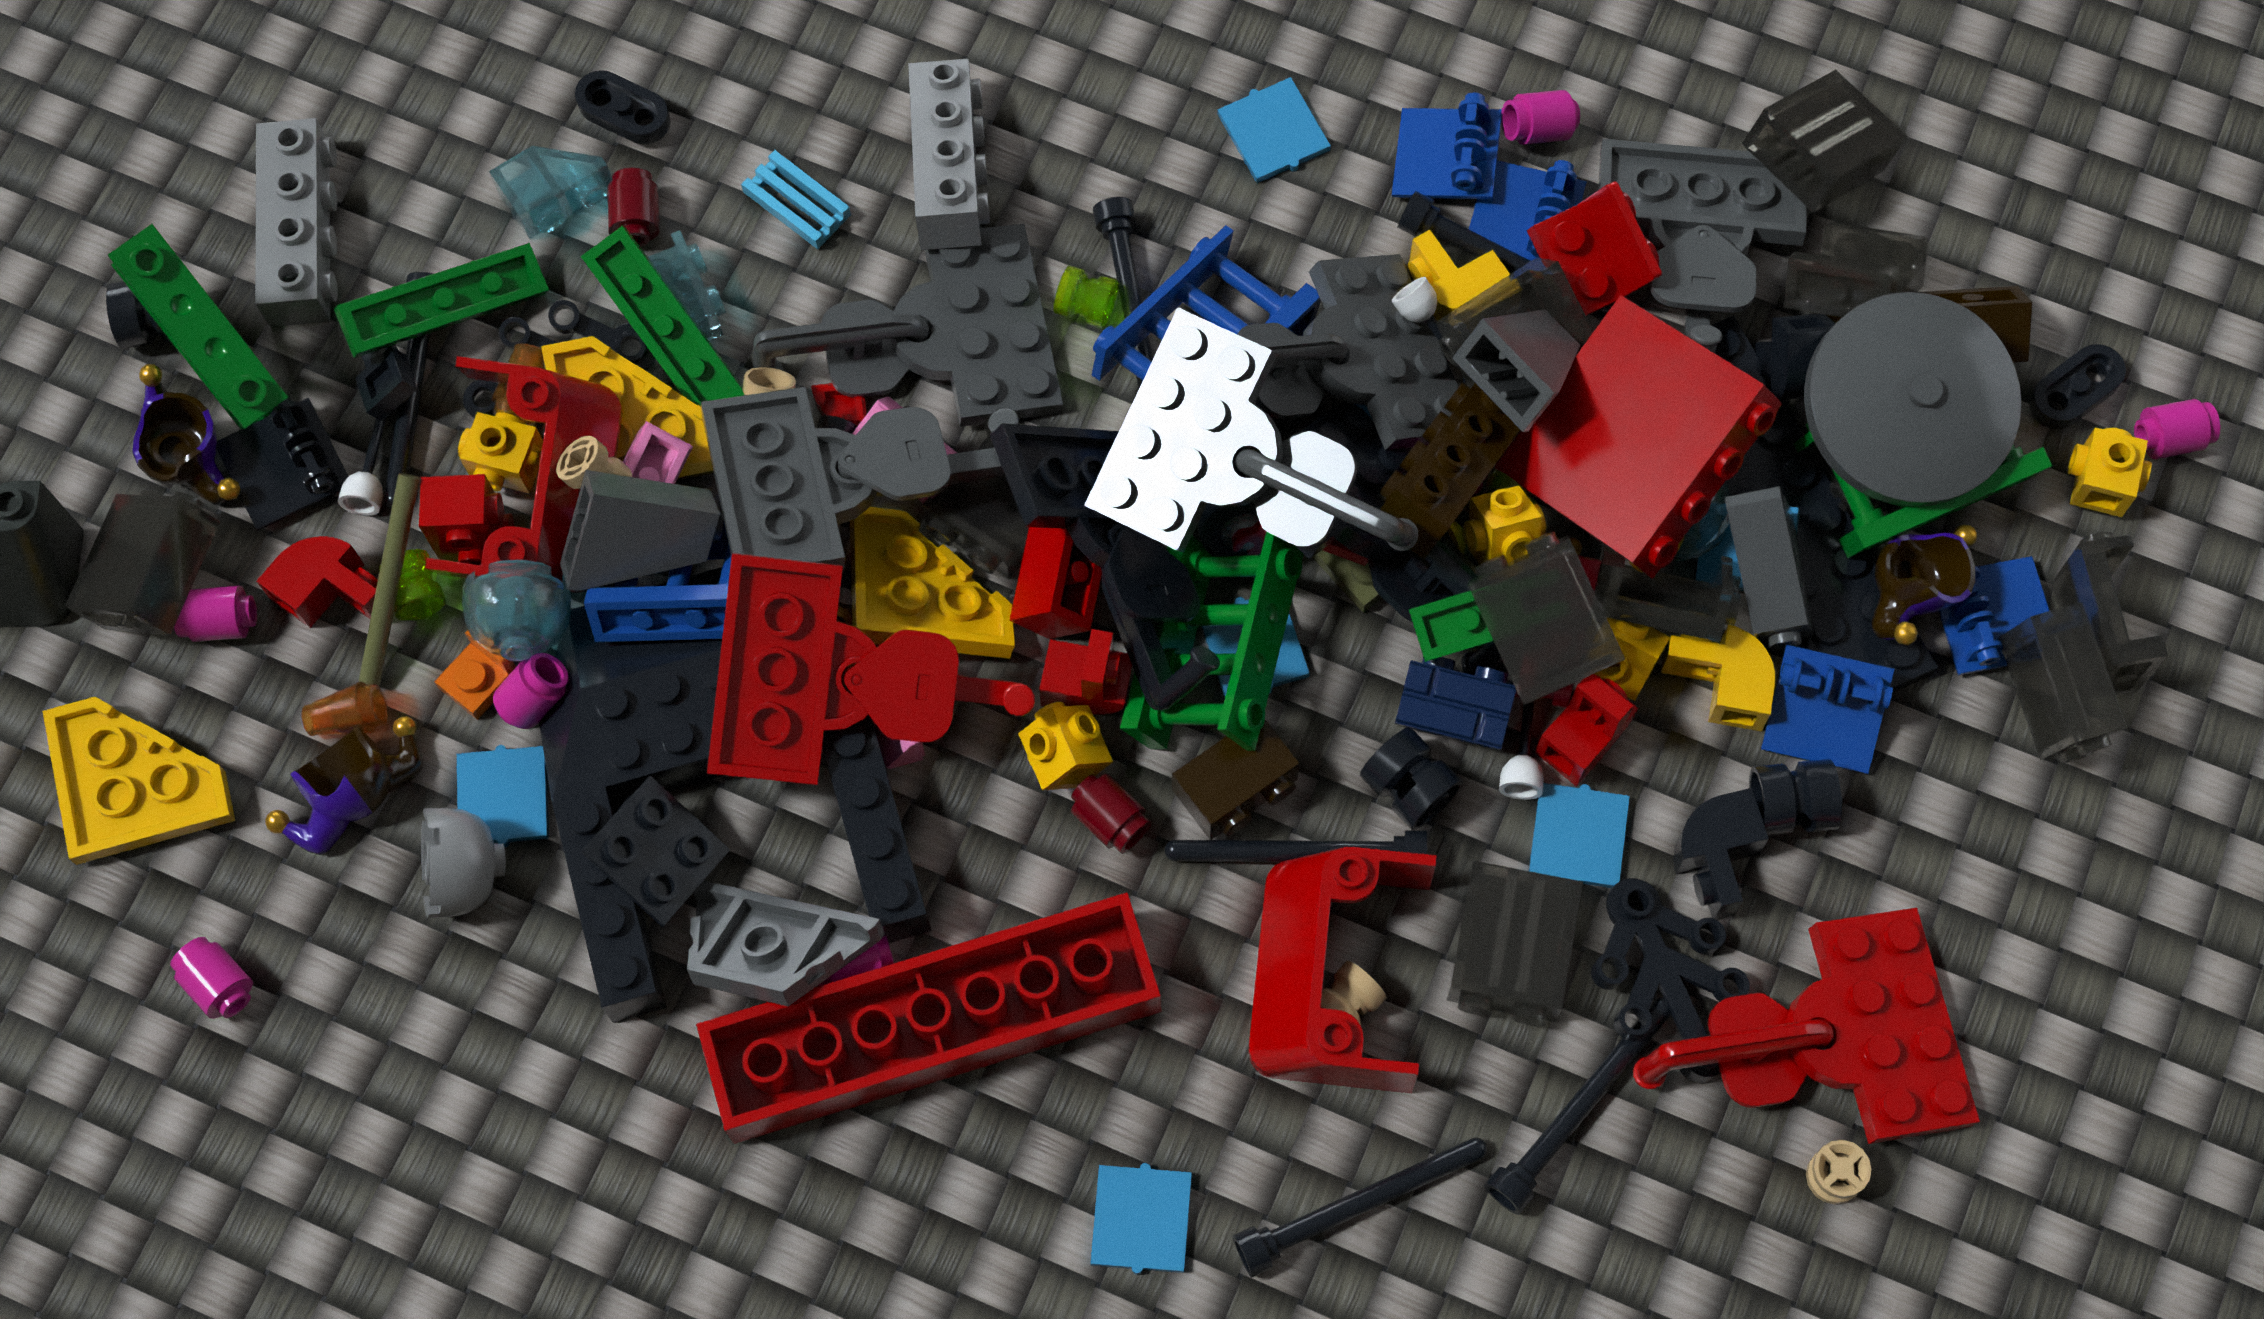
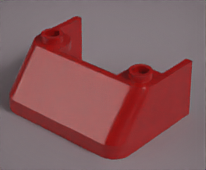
(569, 411)
(1288, 1027)

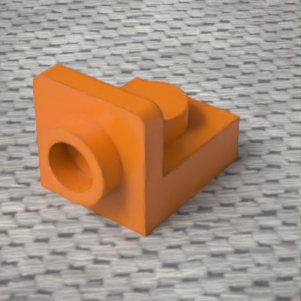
(474, 678)

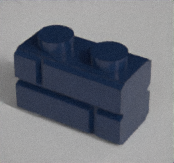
(1456, 703)

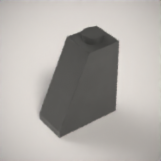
(1519, 362)
(636, 529)
(1770, 567)

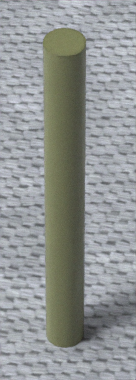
(389, 579)

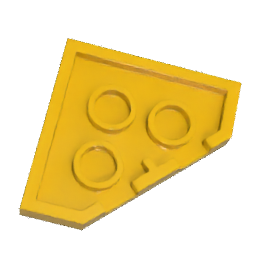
(640, 394)
(914, 585)
(127, 782)

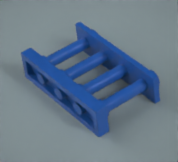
(1206, 259)
(662, 612)

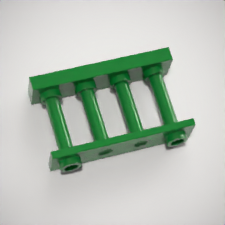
(196, 327)
(1874, 528)
(1256, 654)

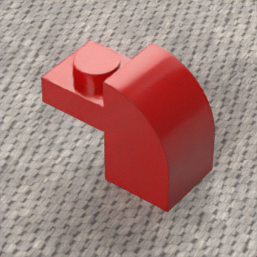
(314, 574)
(1086, 674)
(1586, 728)

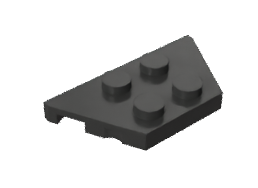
(770, 943)

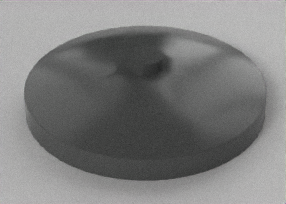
(1912, 399)

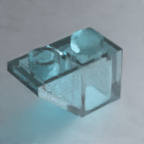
(550, 185)

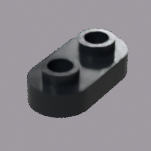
(627, 107)
(2074, 389)

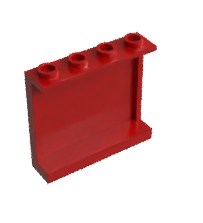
(1640, 436)

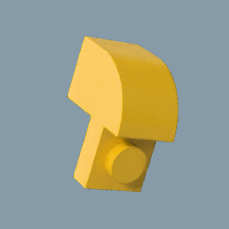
(1452, 284)
(1740, 674)

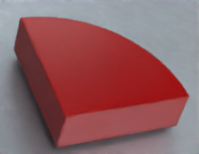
(839, 405)

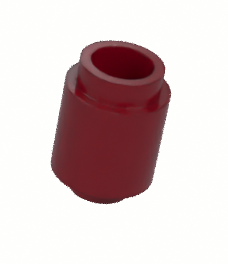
(634, 204)
(1110, 812)

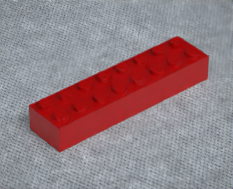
(929, 1018)

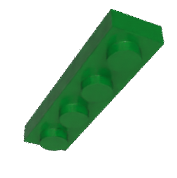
(441, 300)
(660, 319)

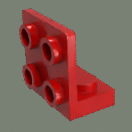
(1599, 248)

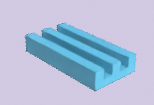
(767, 175)

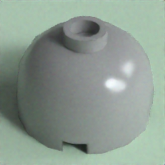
(458, 861)

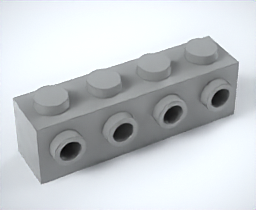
(945, 154)
(294, 222)

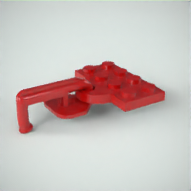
(786, 667)
(1872, 1009)

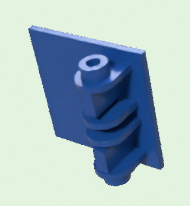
(1448, 151)
(1523, 200)
(1999, 601)
(1828, 708)

